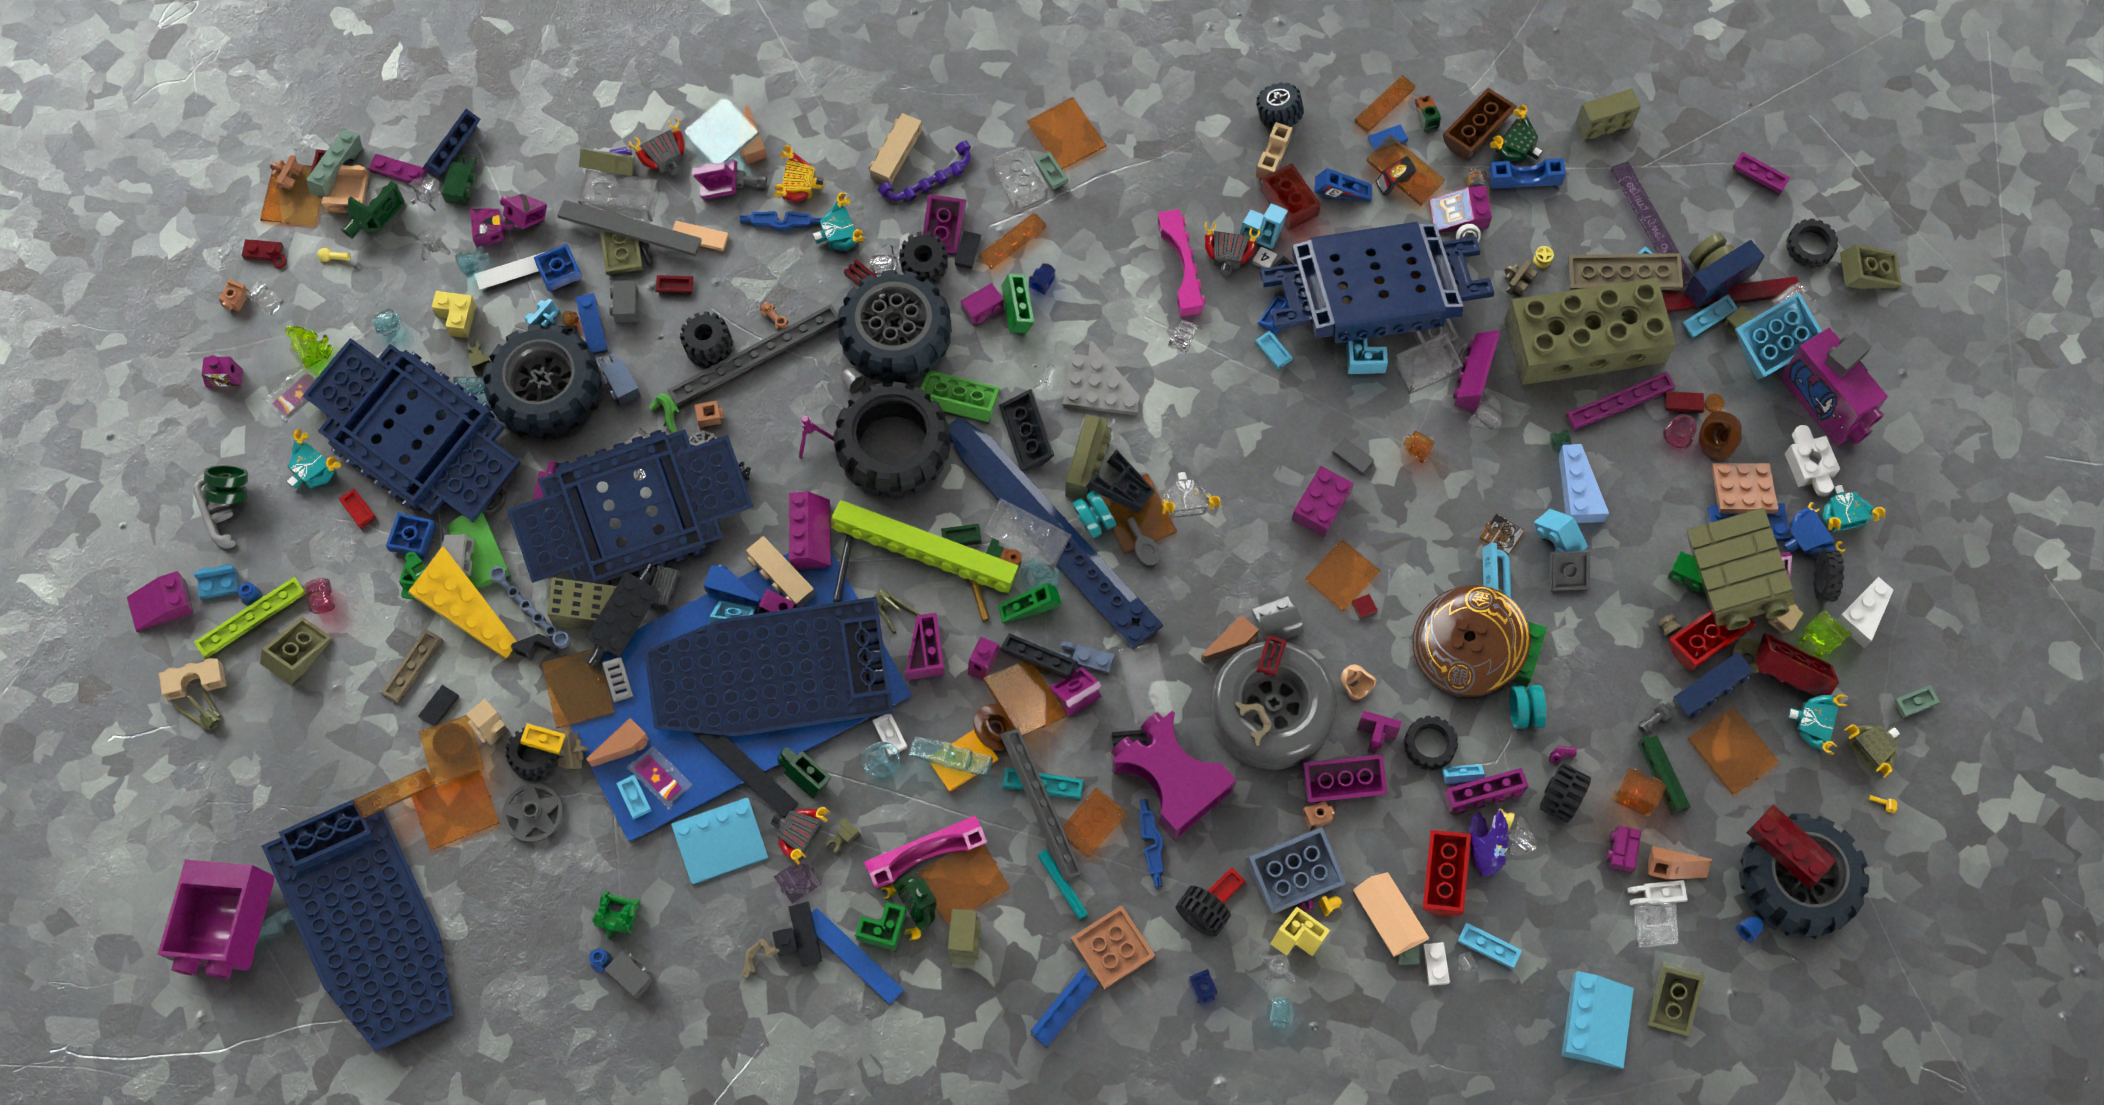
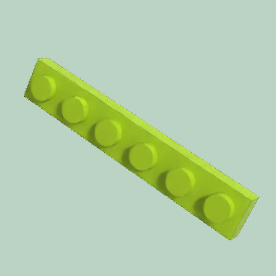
(249, 617)

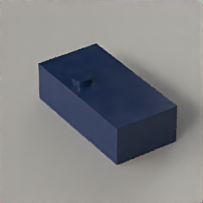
(1724, 274)

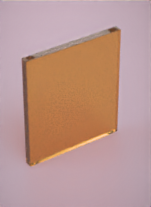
(1342, 575)
(451, 750)

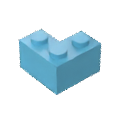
(1269, 224)
(1365, 359)
(1560, 530)

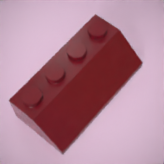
(1795, 667)
(1791, 846)

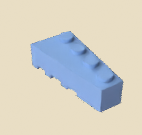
(1580, 487)

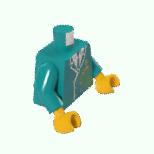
(838, 228)
(309, 464)
(1848, 510)
(1818, 720)

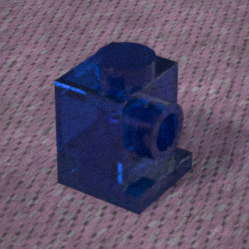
(1042, 278)
(1203, 995)

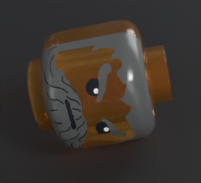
(1475, 178)

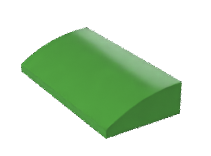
(961, 395)
(485, 551)

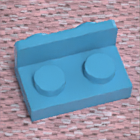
(217, 581)

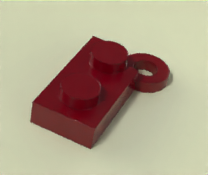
(264, 251)

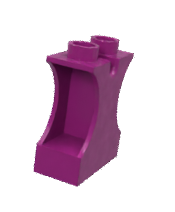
(1183, 784)

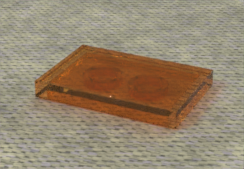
(1093, 822)

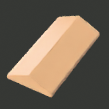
(1390, 913)

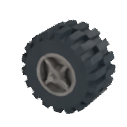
(1280, 104)

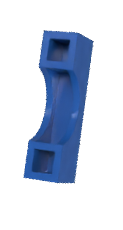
(1546, 173)

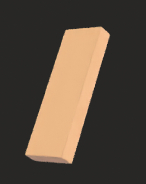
(710, 238)

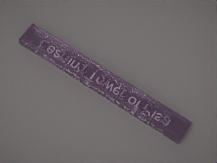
(1647, 214)

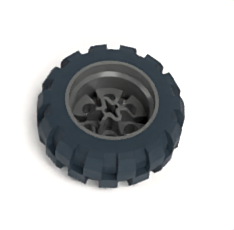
(555, 409)
(1836, 902)

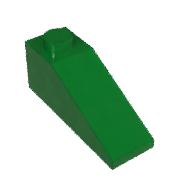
(1030, 603)

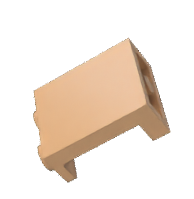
(349, 182)

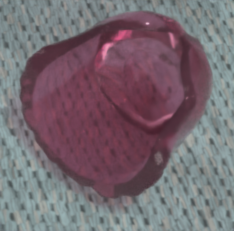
(1685, 425)

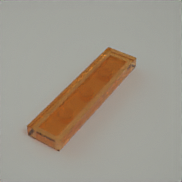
(1384, 103)
(1012, 240)
(393, 793)

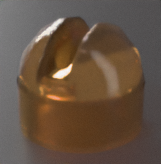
(570, 318)

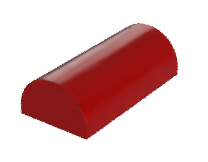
(1703, 640)
(1446, 873)

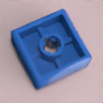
(556, 257)
(405, 526)

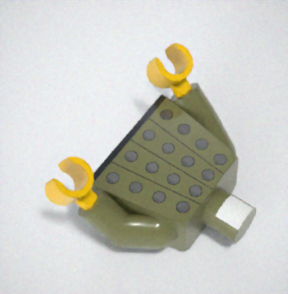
(1874, 746)

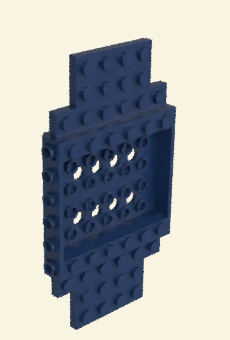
(455, 462)
(573, 529)

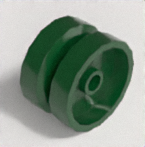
(225, 484)

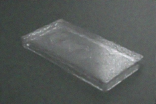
(1145, 682)

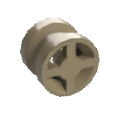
(1669, 625)

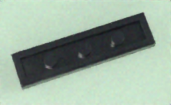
(1039, 656)

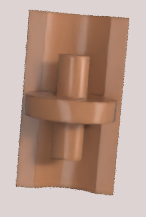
(283, 179)

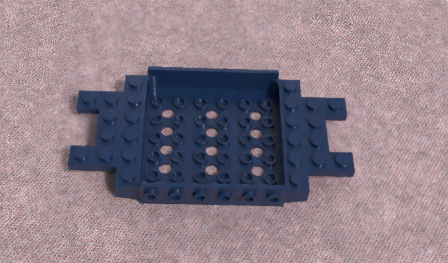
(1316, 299)

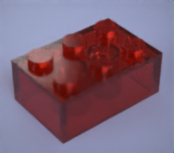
(1290, 191)

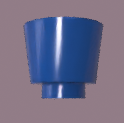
(249, 593)
(1750, 929)
(599, 959)

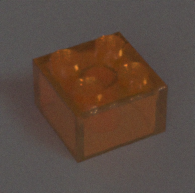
(1639, 792)

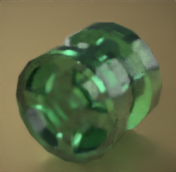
(1560, 439)

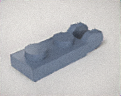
(1089, 658)

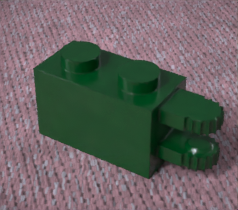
(460, 180)
(803, 772)

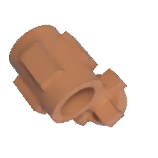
(781, 321)

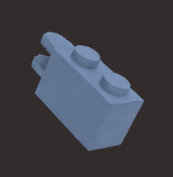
(620, 380)

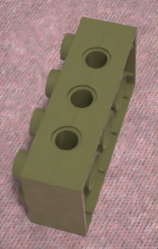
(1589, 331)

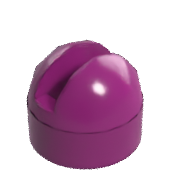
(1302, 905)

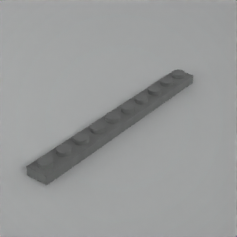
(753, 355)

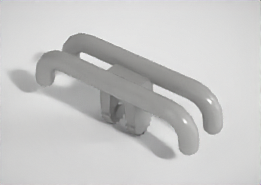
(210, 518)

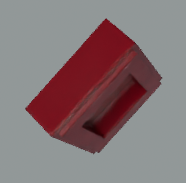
(1364, 606)

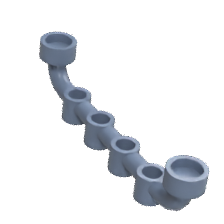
(559, 638)

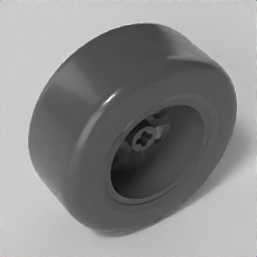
(1311, 691)

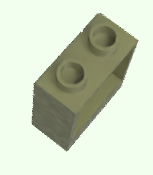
(1741, 569)

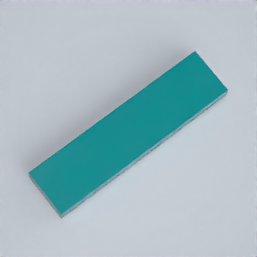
(1055, 785)

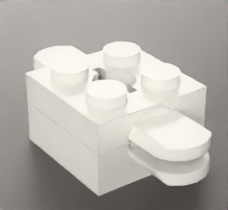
(1804, 463)

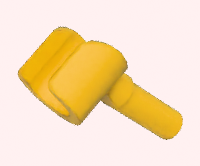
(1891, 804)

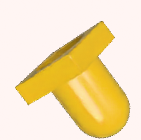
(1329, 904)

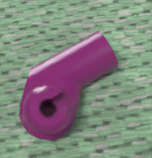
(1560, 752)

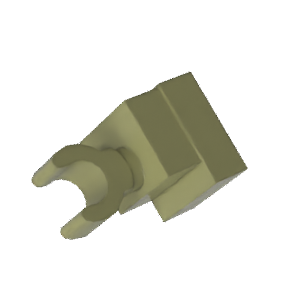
(477, 359)
(846, 833)

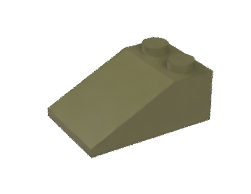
(1870, 268)
(294, 650)
(1676, 998)

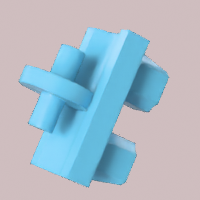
(545, 314)

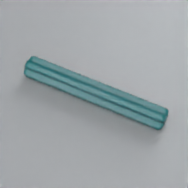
(1064, 887)

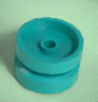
(1093, 514)
(1527, 707)

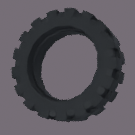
(1804, 257)
(1828, 575)
(1433, 723)

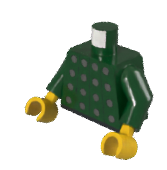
(1518, 140)
(918, 901)

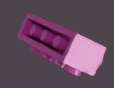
(1486, 790)

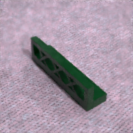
(1661, 769)

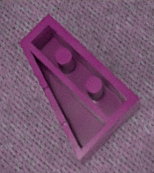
(925, 653)

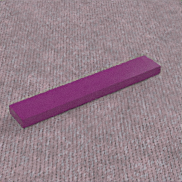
(1620, 401)

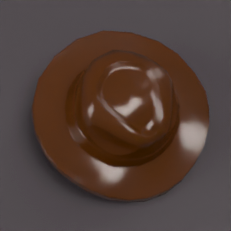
(1720, 435)
(990, 724)

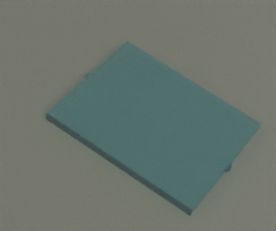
(721, 132)

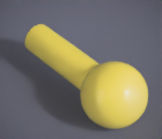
(326, 255)

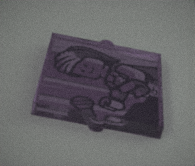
(797, 880)

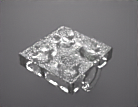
(1656, 924)

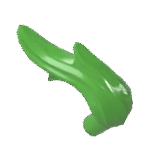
(669, 407)

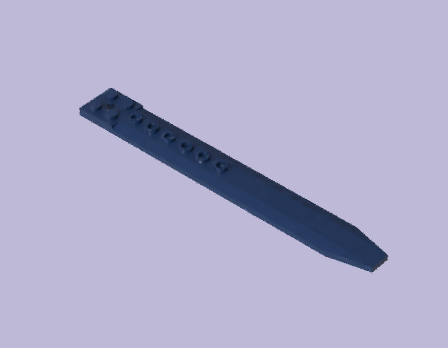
(1079, 559)

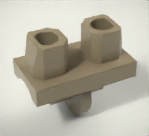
(1525, 272)
(572, 752)

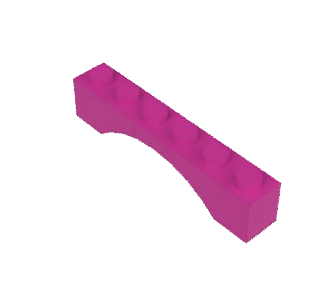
(1172, 230)
(890, 865)

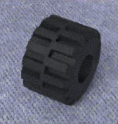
(923, 248)
(707, 337)
(1565, 793)

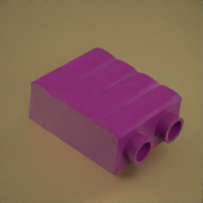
(215, 917)

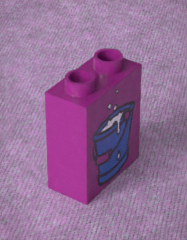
(1840, 406)

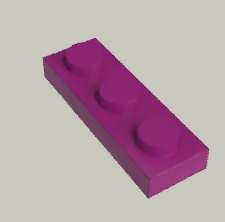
(395, 169)
(1761, 172)

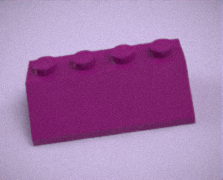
(1476, 370)
(809, 531)
(1344, 778)

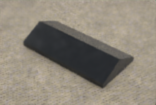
(1026, 431)

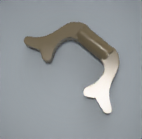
(1263, 716)
(769, 951)

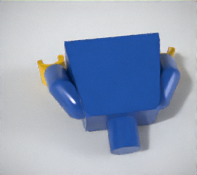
(1810, 533)

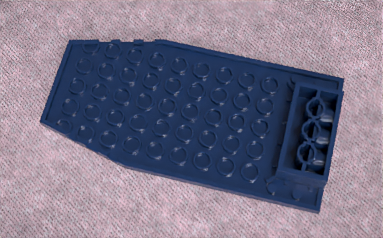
(772, 671)
(363, 922)

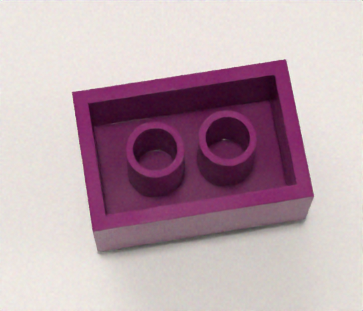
(1322, 501)

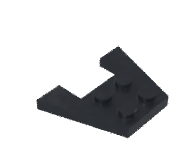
(1128, 489)

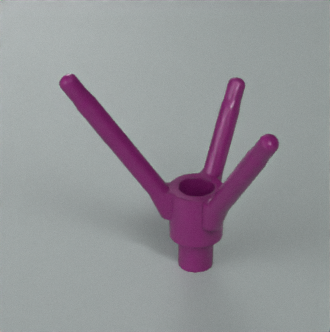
(809, 427)

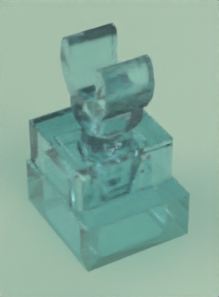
(468, 262)

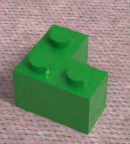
(883, 932)

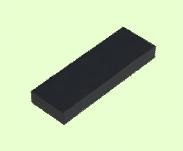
(805, 933)

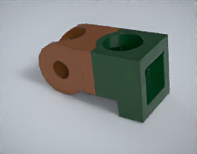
(1428, 112)
(1012, 556)

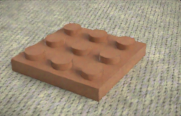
(1744, 487)
(1112, 947)

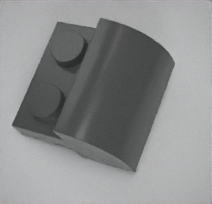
(1279, 619)

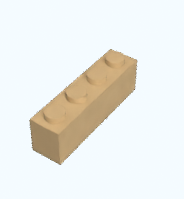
(896, 149)
(779, 572)

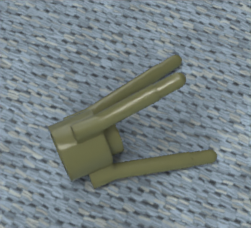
(886, 600)
(208, 718)

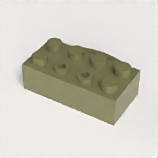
(1088, 456)

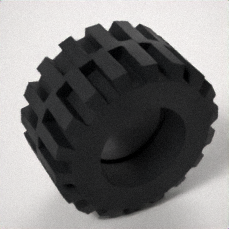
(528, 769)
(1203, 911)

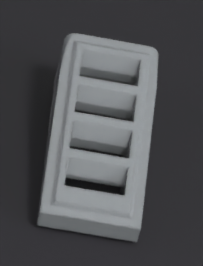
(612, 664)

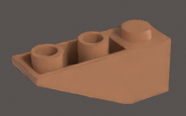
(1676, 865)

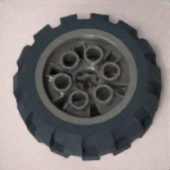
(882, 299)

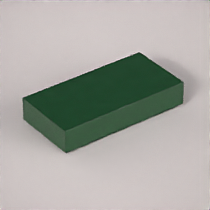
(963, 534)

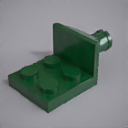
(376, 214)

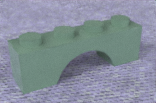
(323, 177)

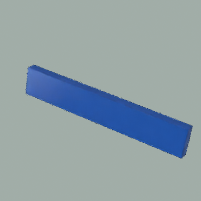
(855, 958)

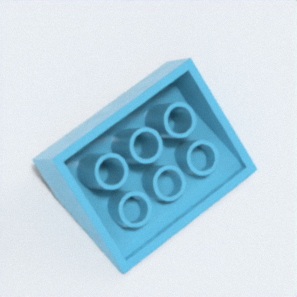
(1776, 335)
(719, 841)
(1597, 1020)

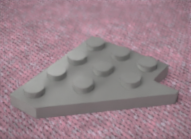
(1098, 385)

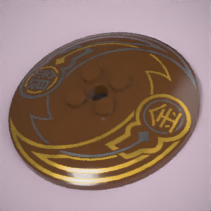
(1477, 665)

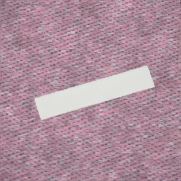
(506, 272)

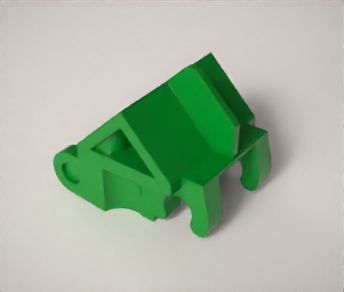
(410, 573)
(615, 920)

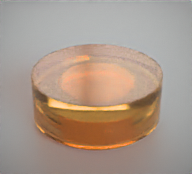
(1714, 403)

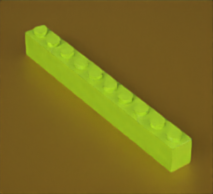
(924, 546)

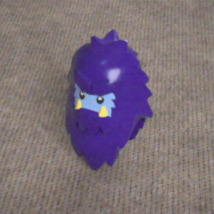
(1489, 846)

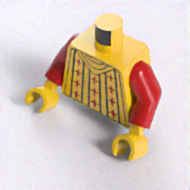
(798, 178)

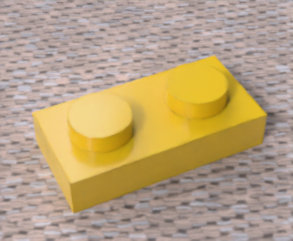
(542, 739)

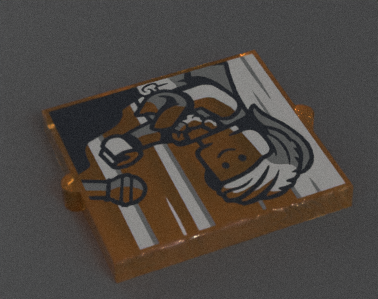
(1503, 533)

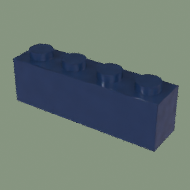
(451, 144)
(1713, 685)

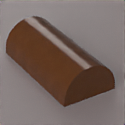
(1478, 123)

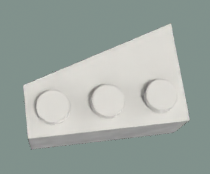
(1866, 612)

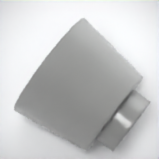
(853, 379)

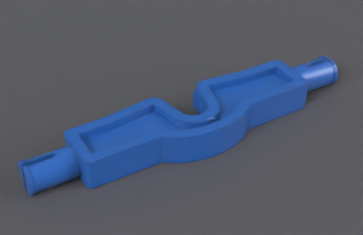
(770, 219)
(1153, 852)

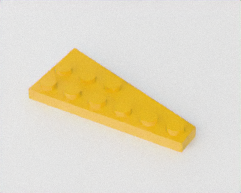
(455, 598)

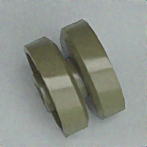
(1710, 250)

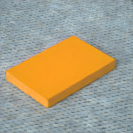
(954, 778)

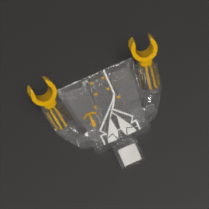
(1187, 498)

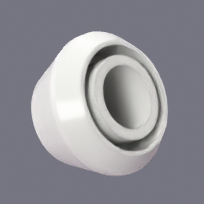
(1468, 231)

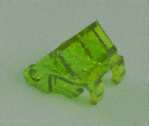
(306, 345)
(1824, 633)

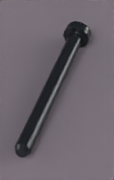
(843, 568)

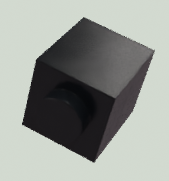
(785, 941)

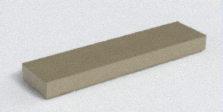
(411, 666)

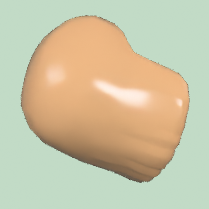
(1365, 682)

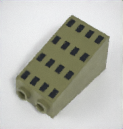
(576, 602)

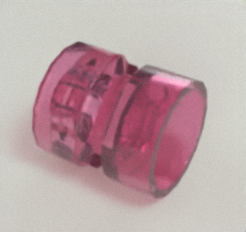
(319, 596)

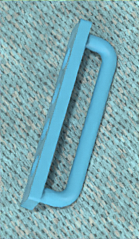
(1490, 568)

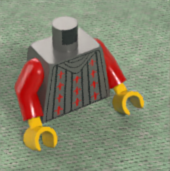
(662, 151)
(1229, 249)
(798, 831)

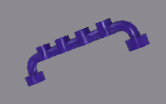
(925, 184)

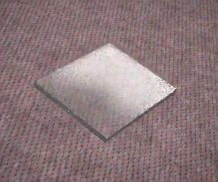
(1682, 375)

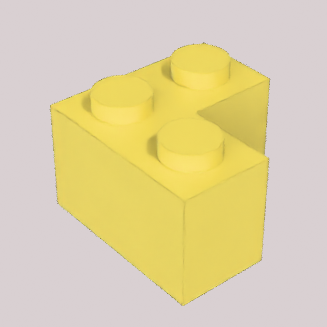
(458, 311)
(1302, 931)

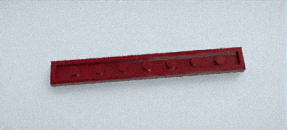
(1739, 293)

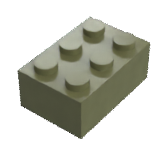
(1607, 114)
(964, 936)

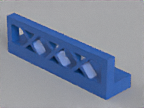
(1063, 1008)

